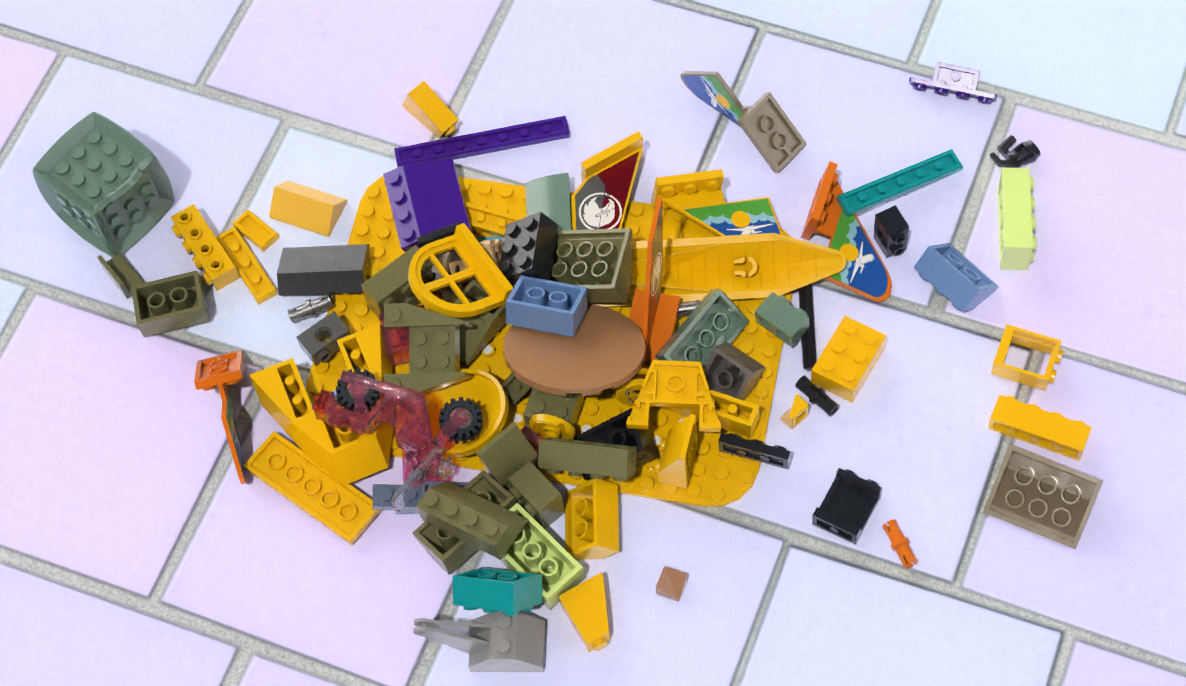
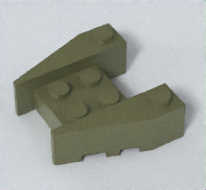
(432, 347)

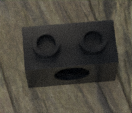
(891, 232)

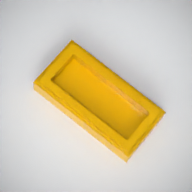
(255, 230)

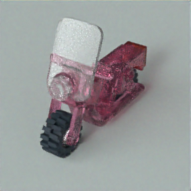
(409, 417)

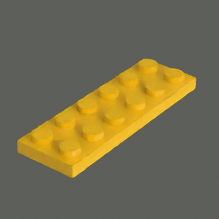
(311, 488)

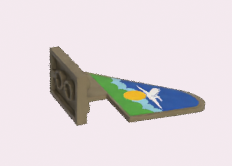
(762, 122)

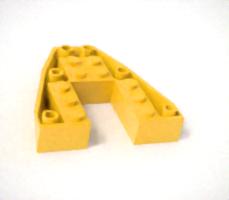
(336, 450)

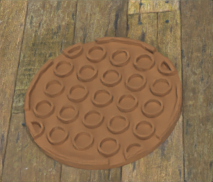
(600, 355)

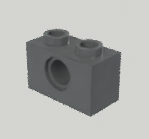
(312, 338)

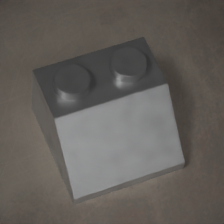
(732, 371)

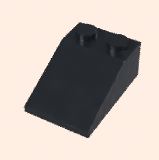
(615, 432)

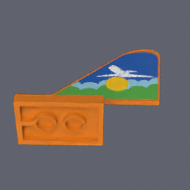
(864, 268)
(222, 372)

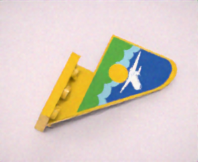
(702, 201)

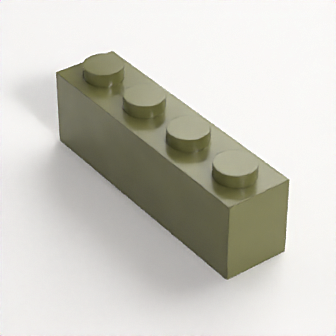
(587, 458)

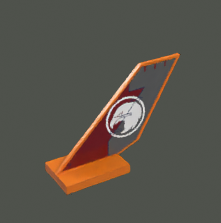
(651, 310)

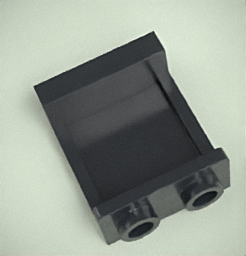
(847, 505)

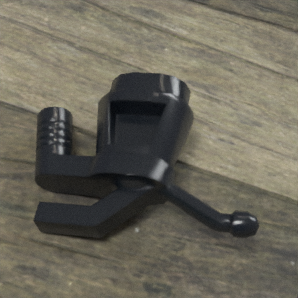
(1022, 154)

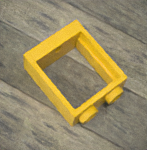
(1031, 340)

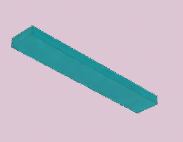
(899, 183)

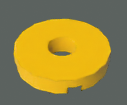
(551, 426)

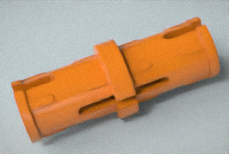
(900, 544)

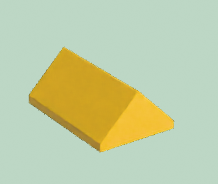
(306, 207)

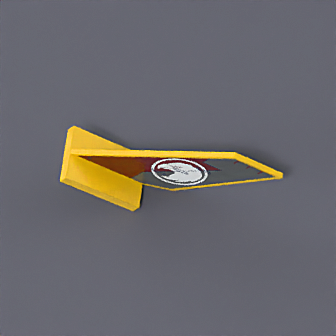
(607, 185)

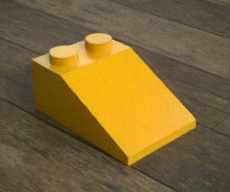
(678, 453)

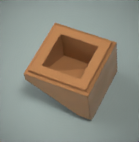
(671, 583)

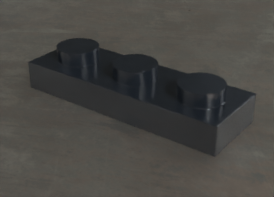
(754, 450)

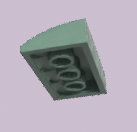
(551, 197)
(708, 326)

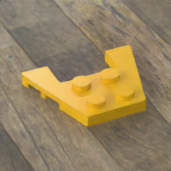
(675, 386)

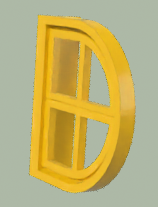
(478, 265)

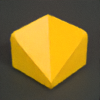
(796, 413)

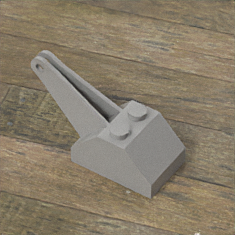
(494, 642)

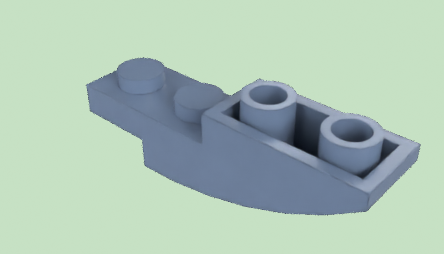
(383, 494)

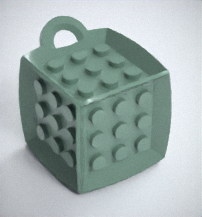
(104, 184)

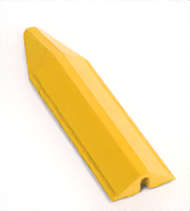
(736, 264)

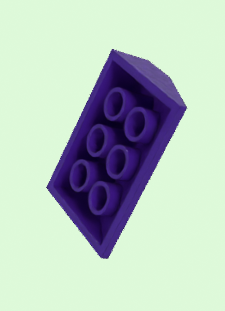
(424, 199)

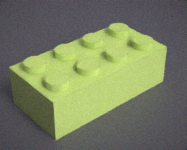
(1016, 219)
(540, 553)

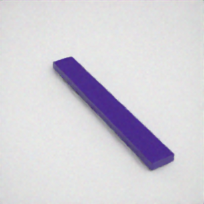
(484, 141)

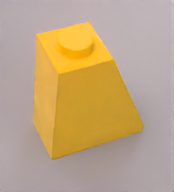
(430, 110)
(588, 612)

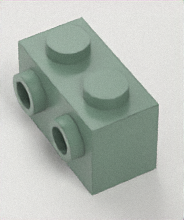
(782, 319)

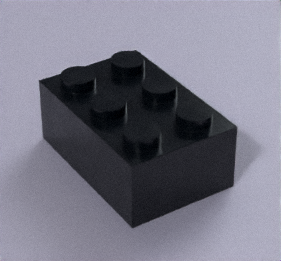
(528, 248)

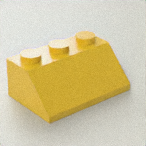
(592, 520)

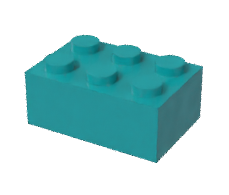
(497, 590)

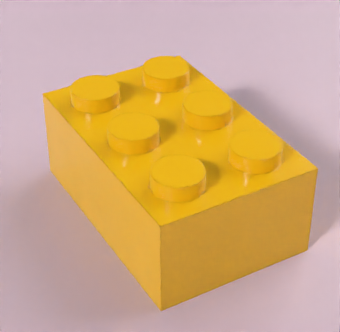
(848, 359)

